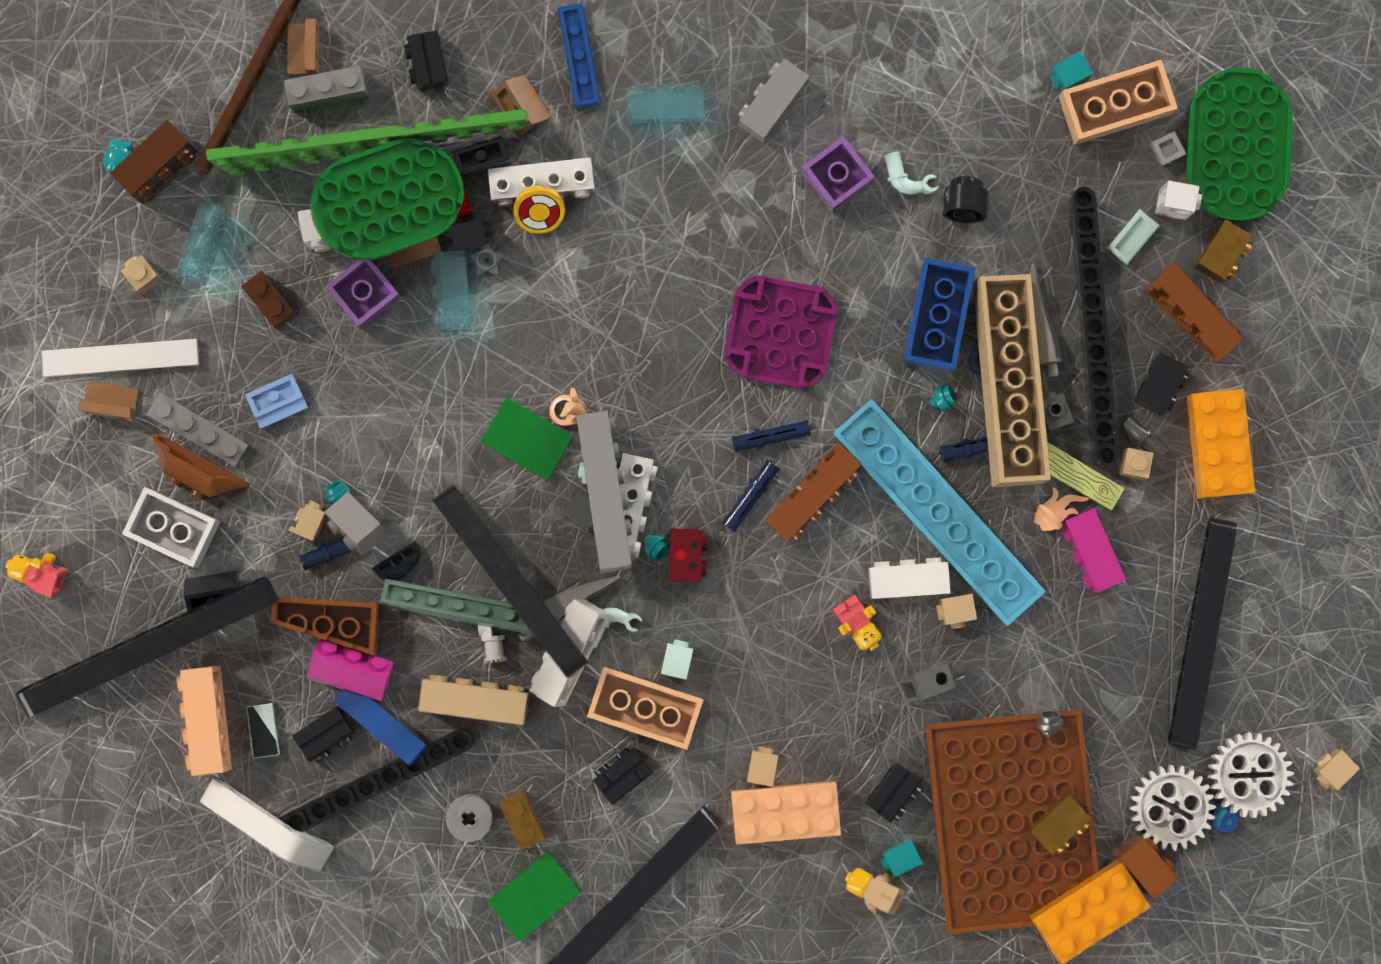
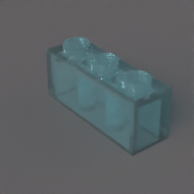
(665, 104)
(202, 243)
(451, 291)

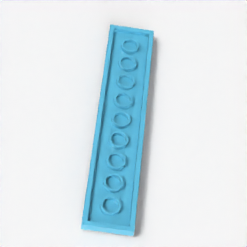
(939, 512)

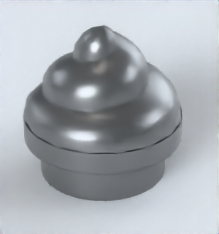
(1049, 722)

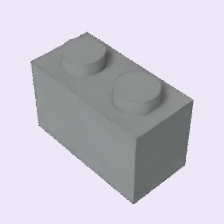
(354, 523)

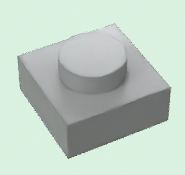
(1167, 148)

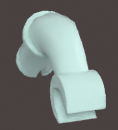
(900, 180)
(620, 616)

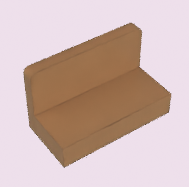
(303, 48)
(520, 94)
(415, 254)
(110, 400)

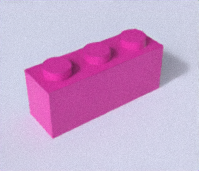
(1093, 551)
(350, 669)

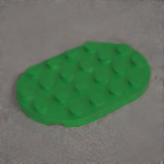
(1239, 144)
(386, 199)

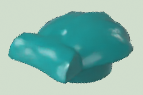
(116, 153)

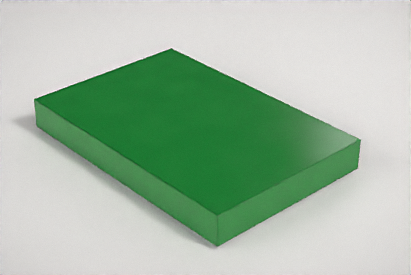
(526, 439)
(533, 896)

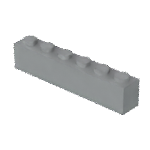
(604, 491)

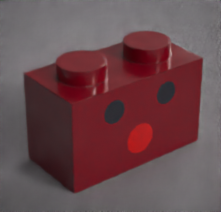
(686, 555)

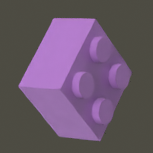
(837, 174)
(363, 292)

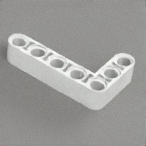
(265, 827)

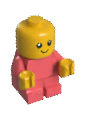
(37, 575)
(856, 621)

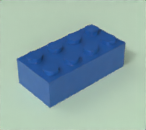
(938, 315)

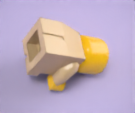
(876, 891)

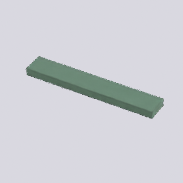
(451, 605)

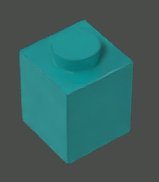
(1070, 72)
(900, 858)

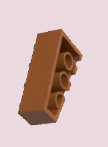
(1193, 312)
(812, 493)
(336, 621)

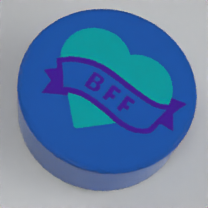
(1224, 820)

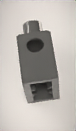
(924, 685)

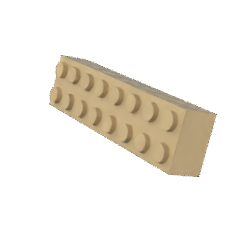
(1011, 380)

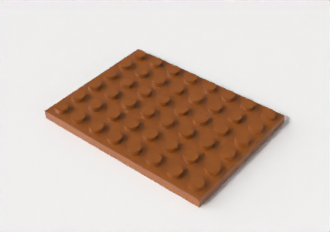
(986, 793)

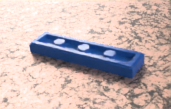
(579, 56)
(381, 725)

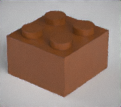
(1145, 866)

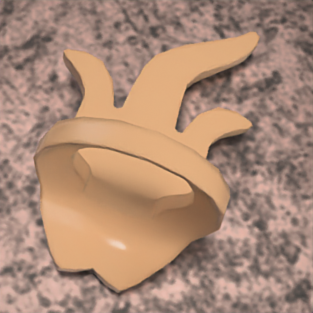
(574, 407)
(1053, 512)

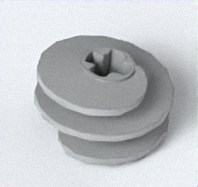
(469, 832)

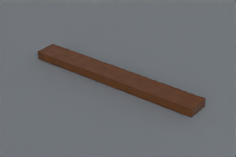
(248, 82)

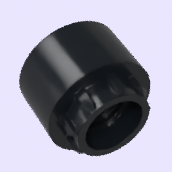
(965, 200)

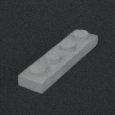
(198, 429)

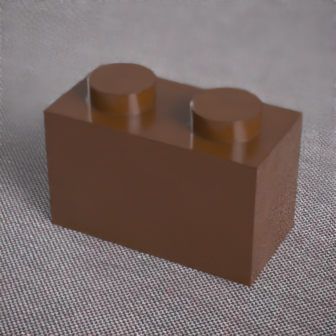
(269, 300)

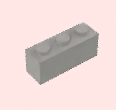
(326, 88)
(772, 99)

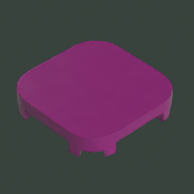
(780, 332)

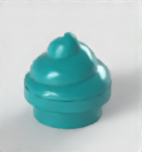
(944, 397)
(335, 491)
(656, 546)

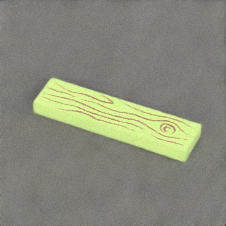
(1083, 478)

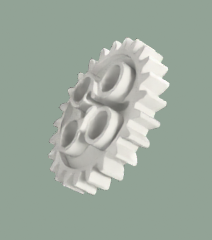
(1249, 752)
(1183, 786)

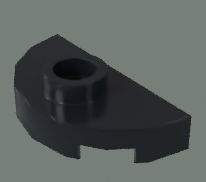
(399, 563)

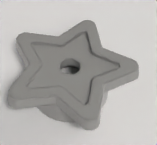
(491, 266)

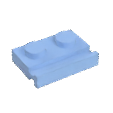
(276, 401)

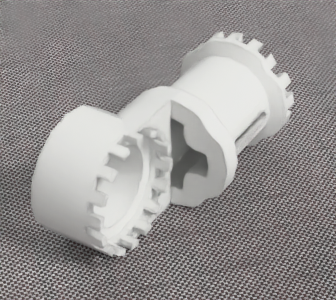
(492, 643)

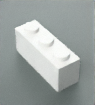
(909, 579)

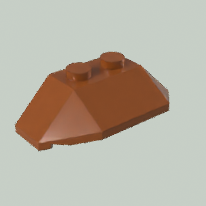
(195, 471)

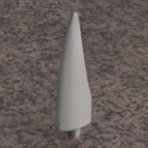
(1047, 339)
(558, 603)

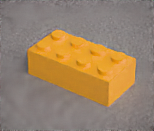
(1220, 444)
(1089, 911)

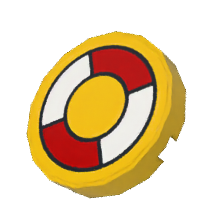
(539, 209)

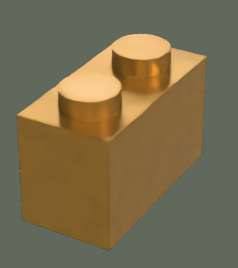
(1223, 252)
(522, 820)
(1060, 824)

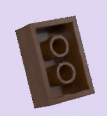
(154, 162)

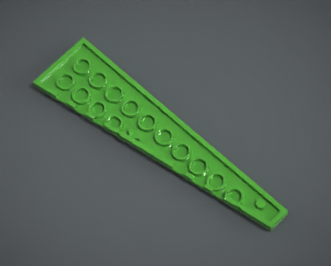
(337, 145)

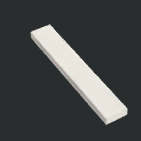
(120, 357)

